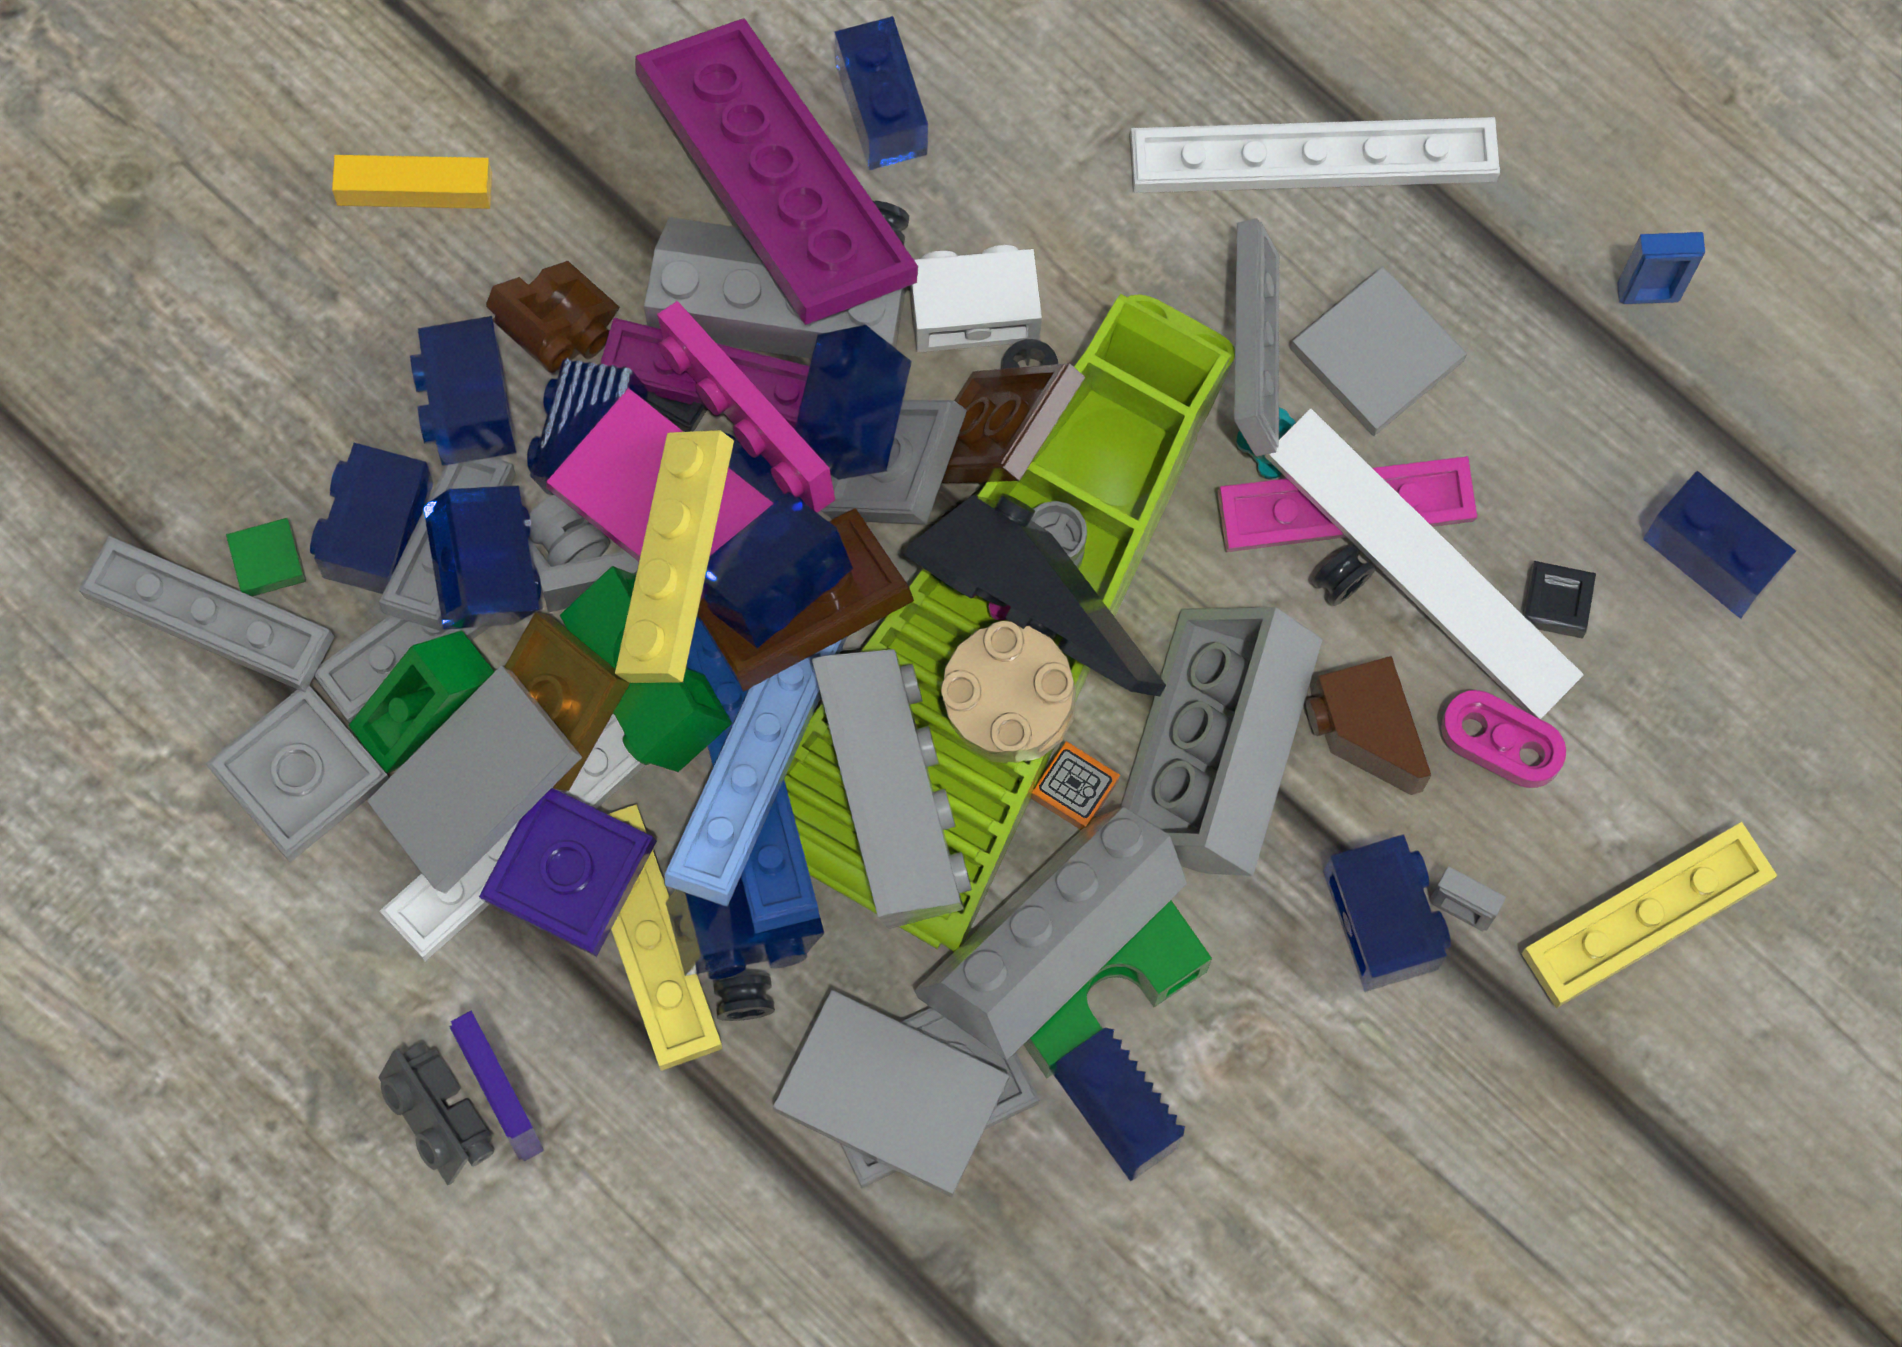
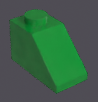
(419, 697)

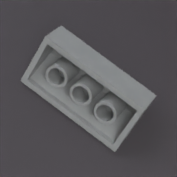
(736, 298)
(1222, 733)
(890, 786)
(1056, 931)

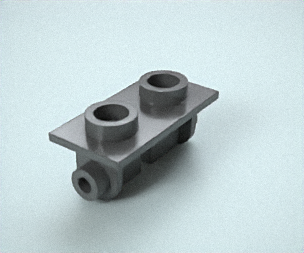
(445, 1138)

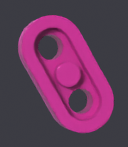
(1505, 735)

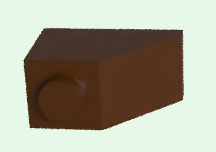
(1370, 723)

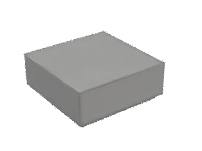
(1467, 899)

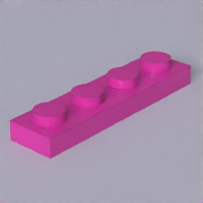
(754, 418)
(1281, 515)

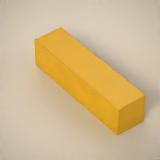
(412, 181)

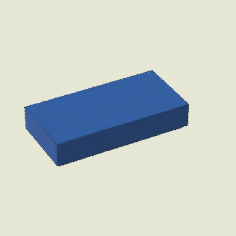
(1660, 267)

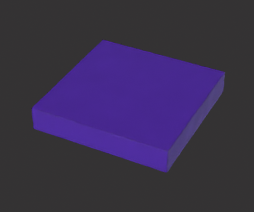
(568, 870)
(496, 1086)

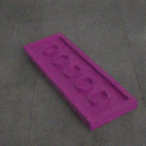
(776, 171)

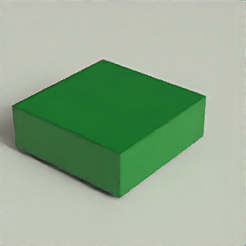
(265, 557)

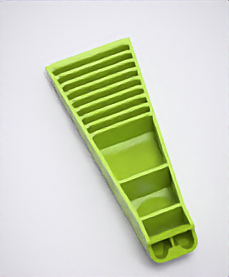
(1116, 463)

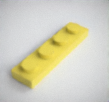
(674, 557)
(1649, 914)
(667, 999)

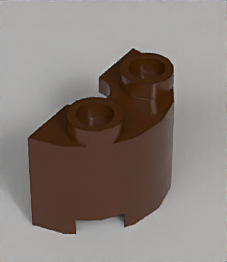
(554, 314)

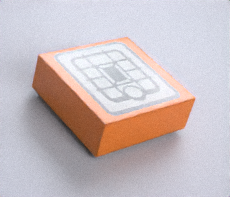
(1075, 786)

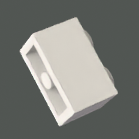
(975, 299)

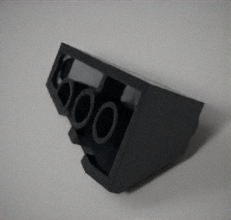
(1012, 561)

